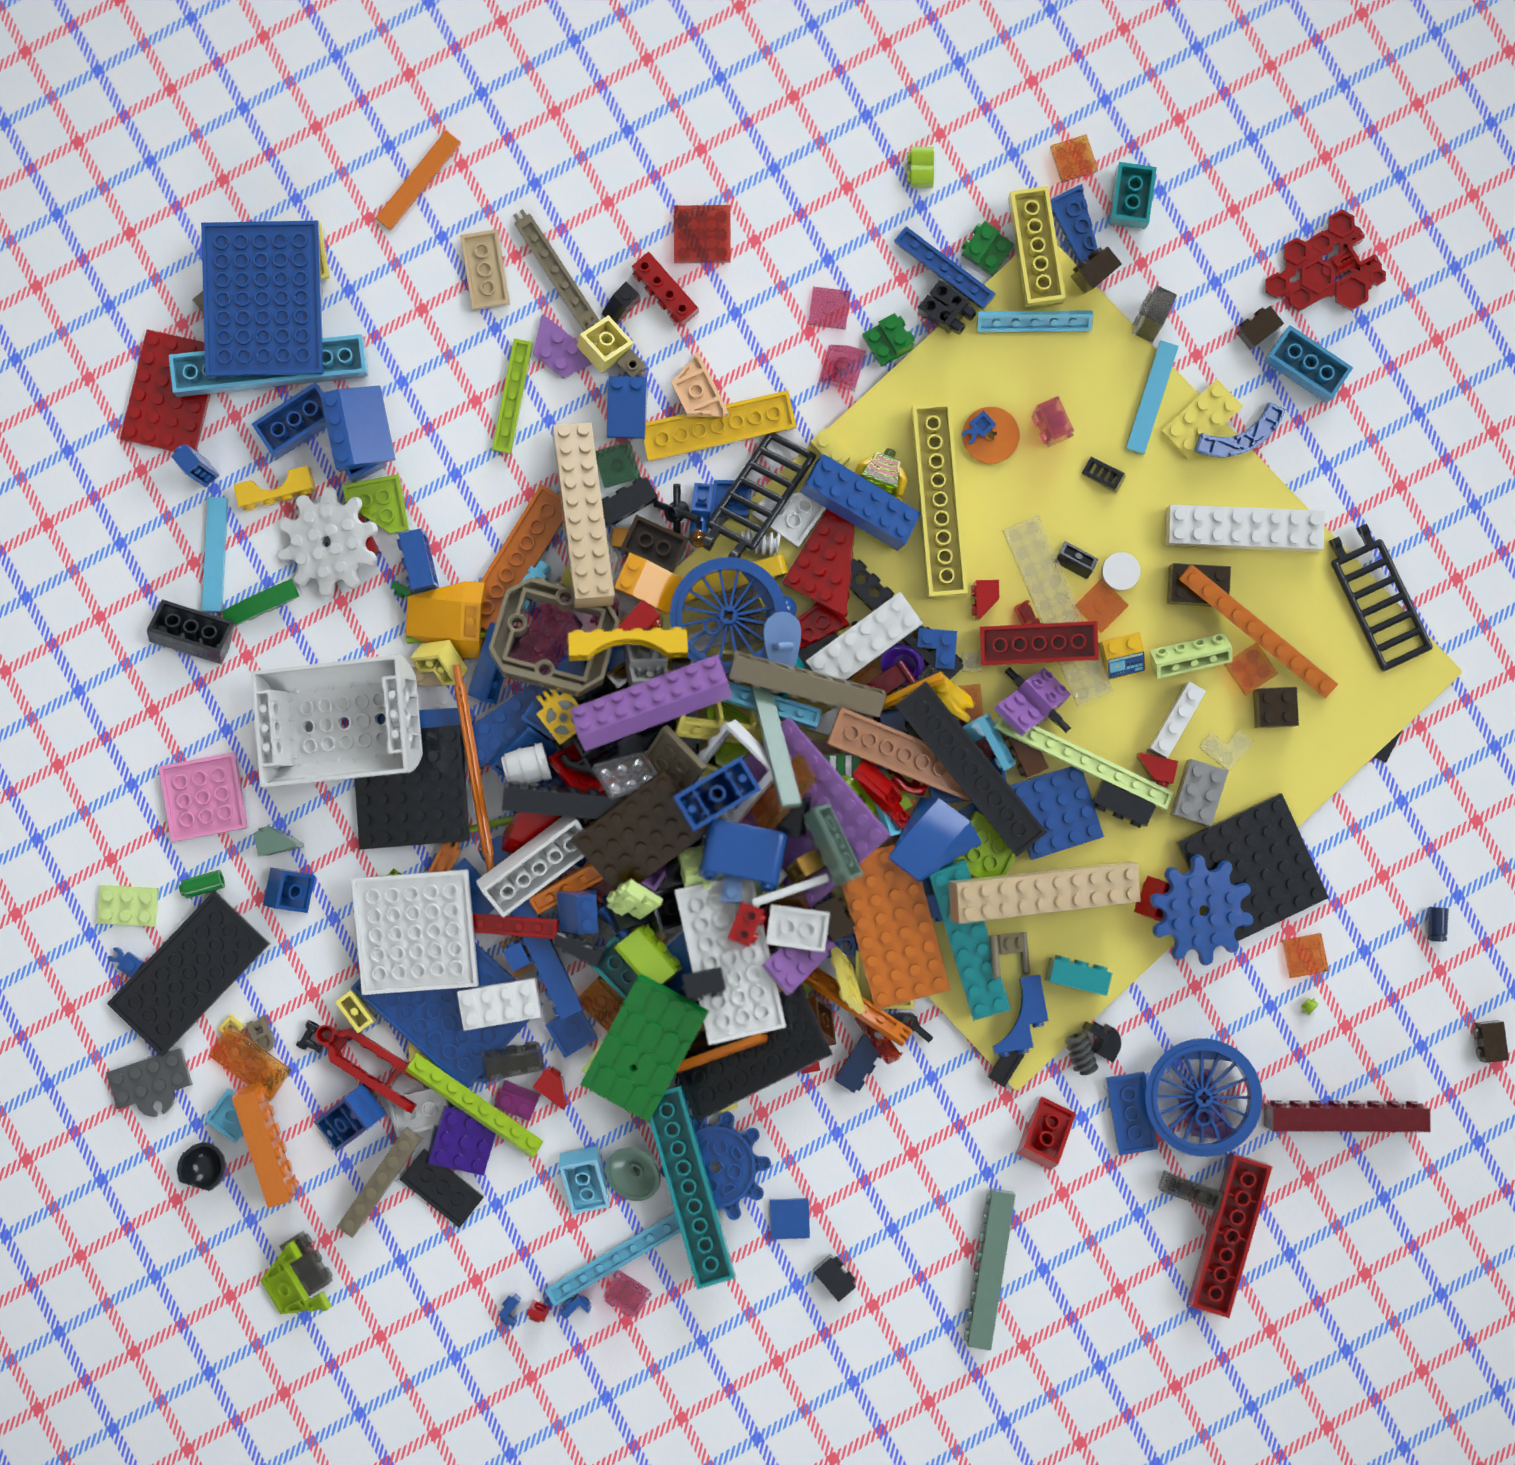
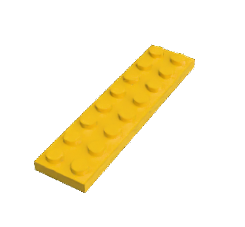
(745, 421)

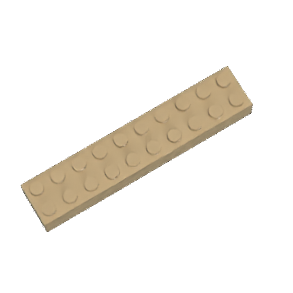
(583, 515)
(1043, 891)

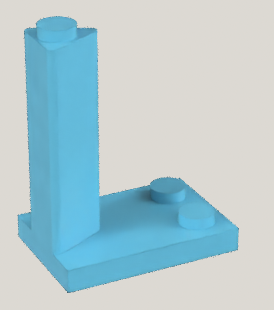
(984, 727)

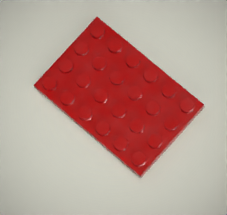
(154, 412)

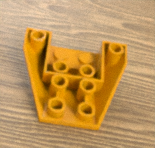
(450, 615)

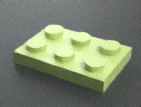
(127, 905)

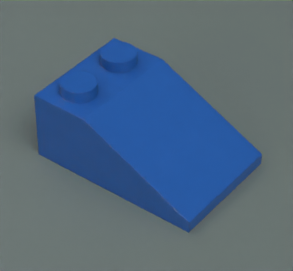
(627, 407)

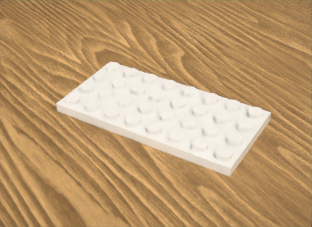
(751, 995)

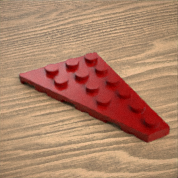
(824, 564)

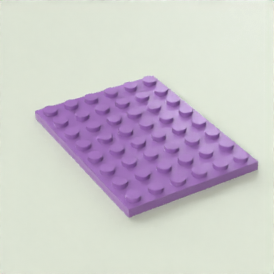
(858, 823)

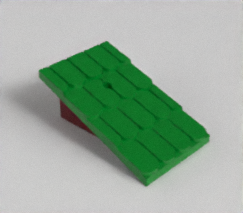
(644, 1047)

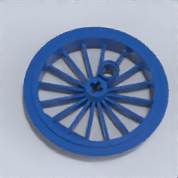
(758, 578)
(1201, 1050)

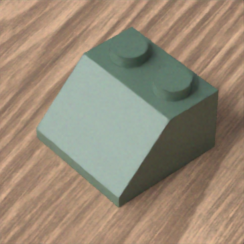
(274, 841)

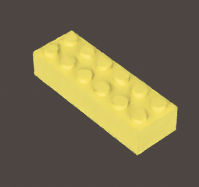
(1036, 247)

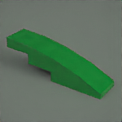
(261, 603)

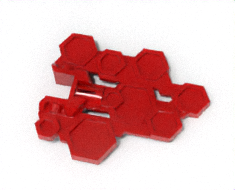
(1319, 276)

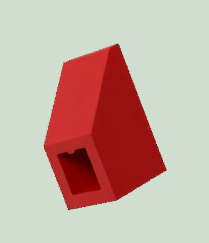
(986, 595)

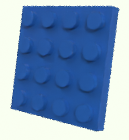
(1063, 809)

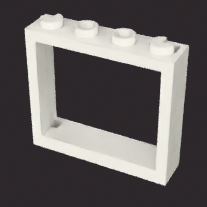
(736, 815)

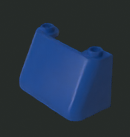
(743, 853)

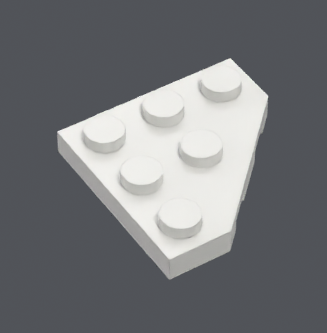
(795, 518)

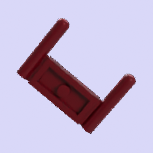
(892, 678)

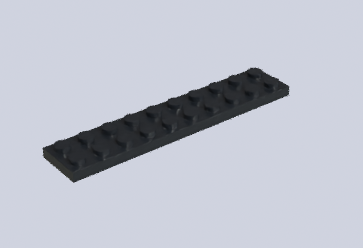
(971, 768)

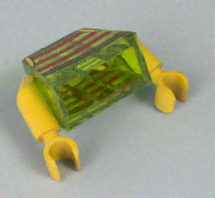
(884, 472)

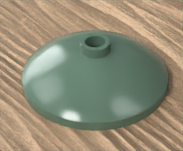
(629, 1180)

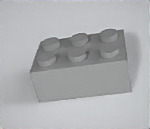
(1199, 792)

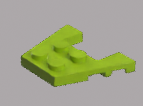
(286, 1288)

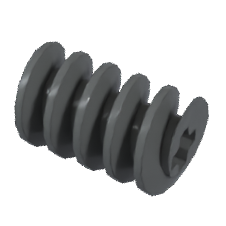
(1081, 1053)

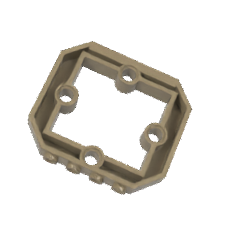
(529, 673)

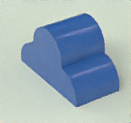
(717, 793)
(350, 1117)

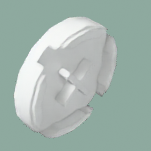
(1121, 571)

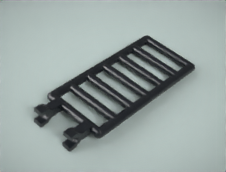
(743, 543)
(1370, 544)

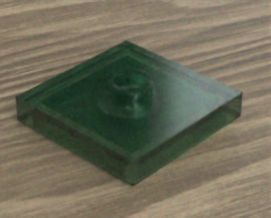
(617, 464)

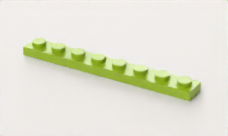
(474, 1105)

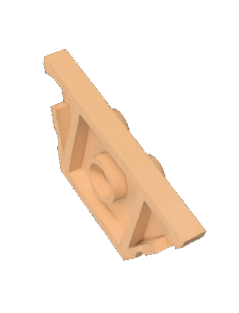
(698, 392)

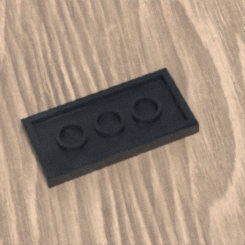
(442, 1189)

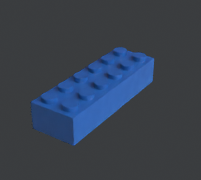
(860, 502)

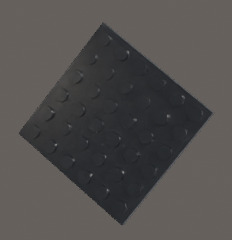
(418, 804)
(1264, 854)

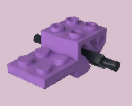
(1033, 701)

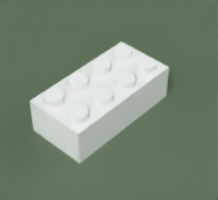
(500, 1003)

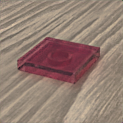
(829, 308)

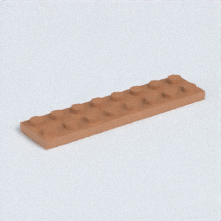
(891, 751)

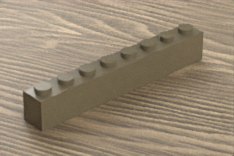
(806, 684)

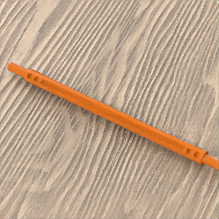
(473, 767)

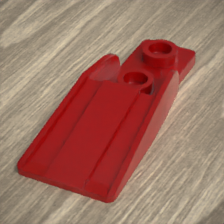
(881, 791)

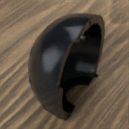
(202, 1166)

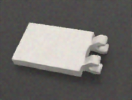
(424, 1115)

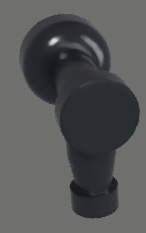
(306, 1041)

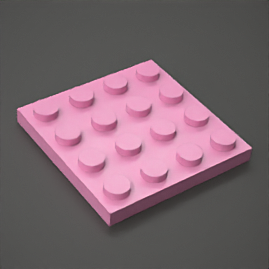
(203, 797)

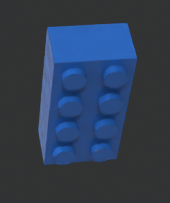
(292, 422)

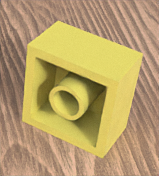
(604, 344)

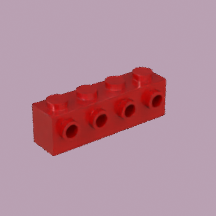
(665, 289)

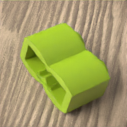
(921, 167)

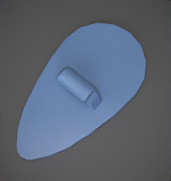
(782, 638)

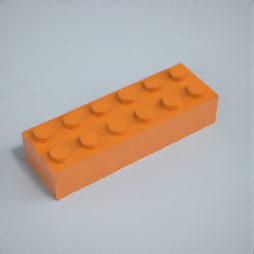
(265, 1144)

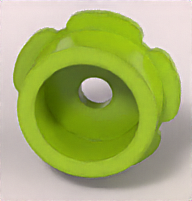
(1309, 1006)

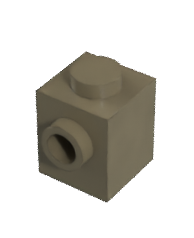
(632, 365)

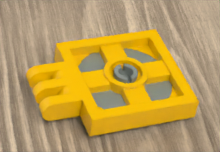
(557, 714)

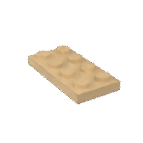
(485, 269)

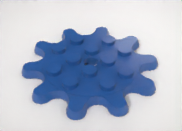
(1182, 904)
(737, 1161)

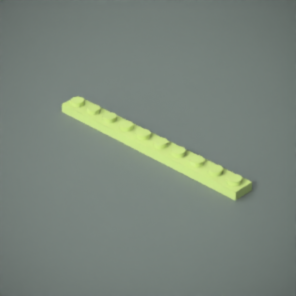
(1090, 763)

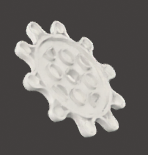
(346, 546)

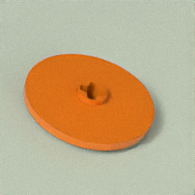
(1003, 443)

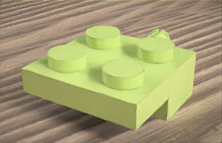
(690, 864)

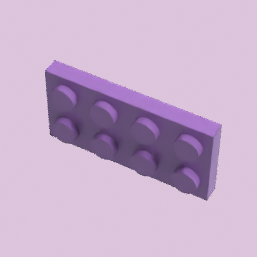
(793, 965)

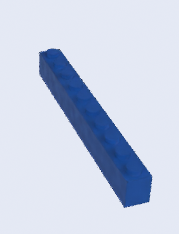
(544, 955)

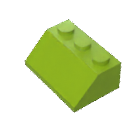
(649, 955)

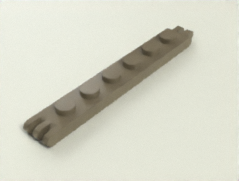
(555, 270)

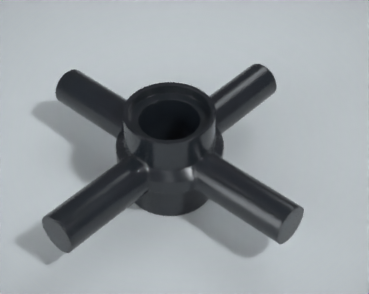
(677, 510)

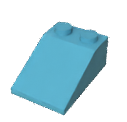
(584, 1179)

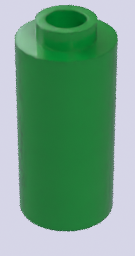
(202, 884)

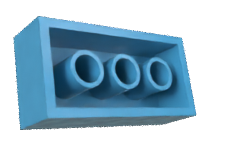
(1308, 364)

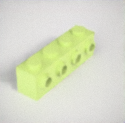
(1191, 655)

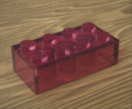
(546, 636)

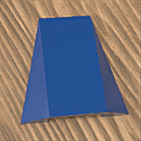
(933, 839)

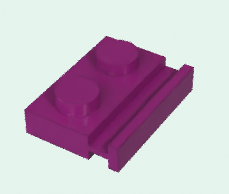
(517, 1100)

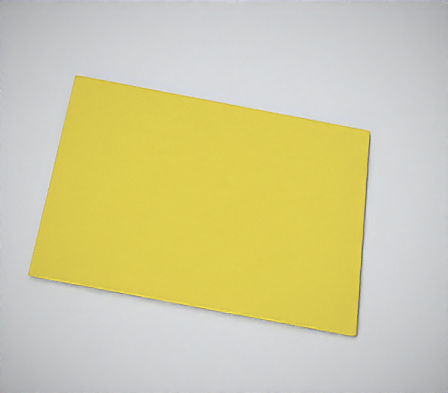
(1292, 592)

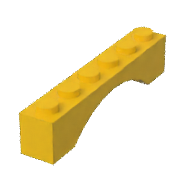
(586, 645)

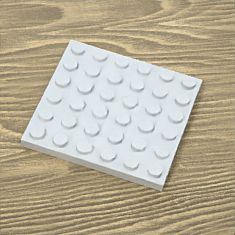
(415, 932)

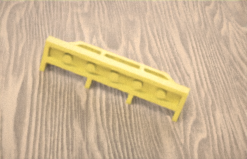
(707, 728)

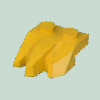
(954, 699)

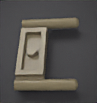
(1009, 944)

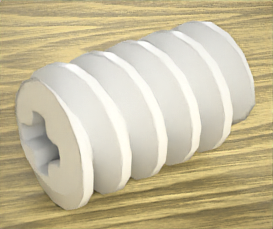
(767, 543)

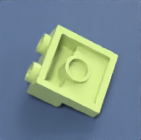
(633, 899)

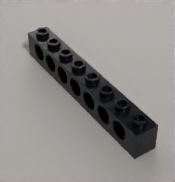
(886, 594)

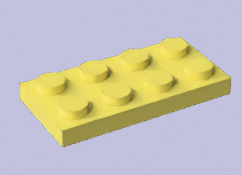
(1204, 416)

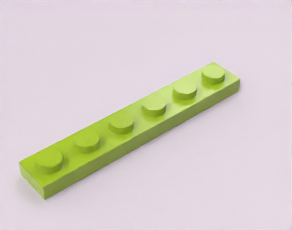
(512, 396)

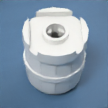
(526, 765)

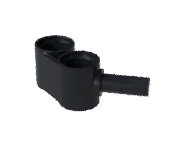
(915, 1027)

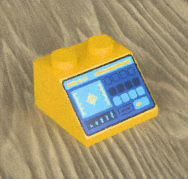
(1123, 655)

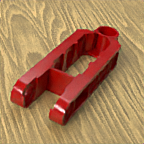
(335, 1041)

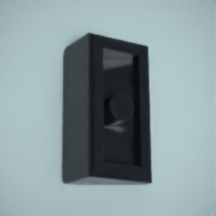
(1076, 560)

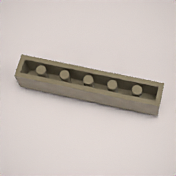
(379, 1182)

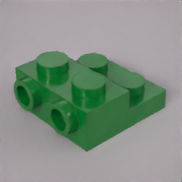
(987, 248)
(889, 339)

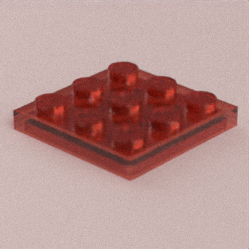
(702, 234)

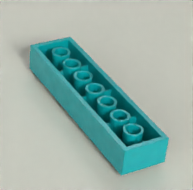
(970, 949)

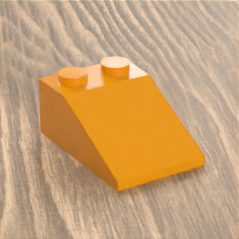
(647, 581)

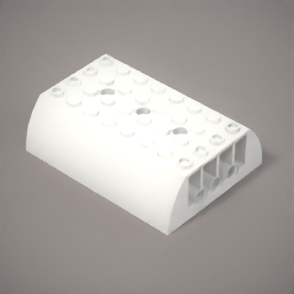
(324, 696)

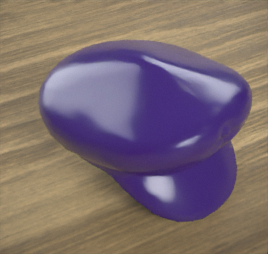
(910, 657)

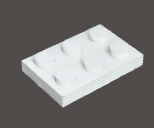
(797, 928)

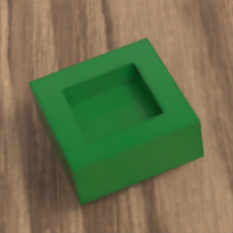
(400, 590)

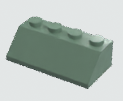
(832, 844)

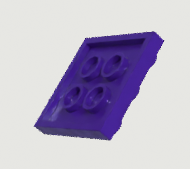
(461, 1142)

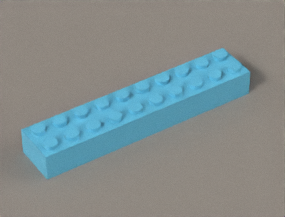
(342, 359)

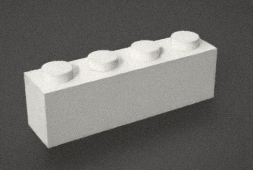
(1176, 720)

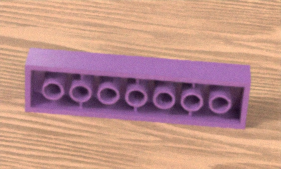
(651, 702)

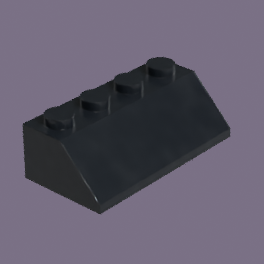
(191, 631)

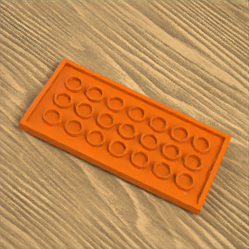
(894, 932)

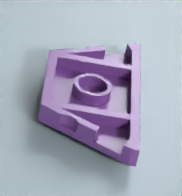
(558, 349)
(1221, 1126)

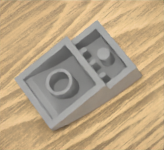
(643, 663)

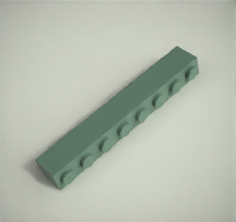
(990, 1269)

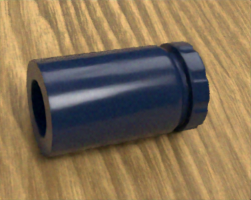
(1438, 924)

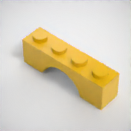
(298, 482)

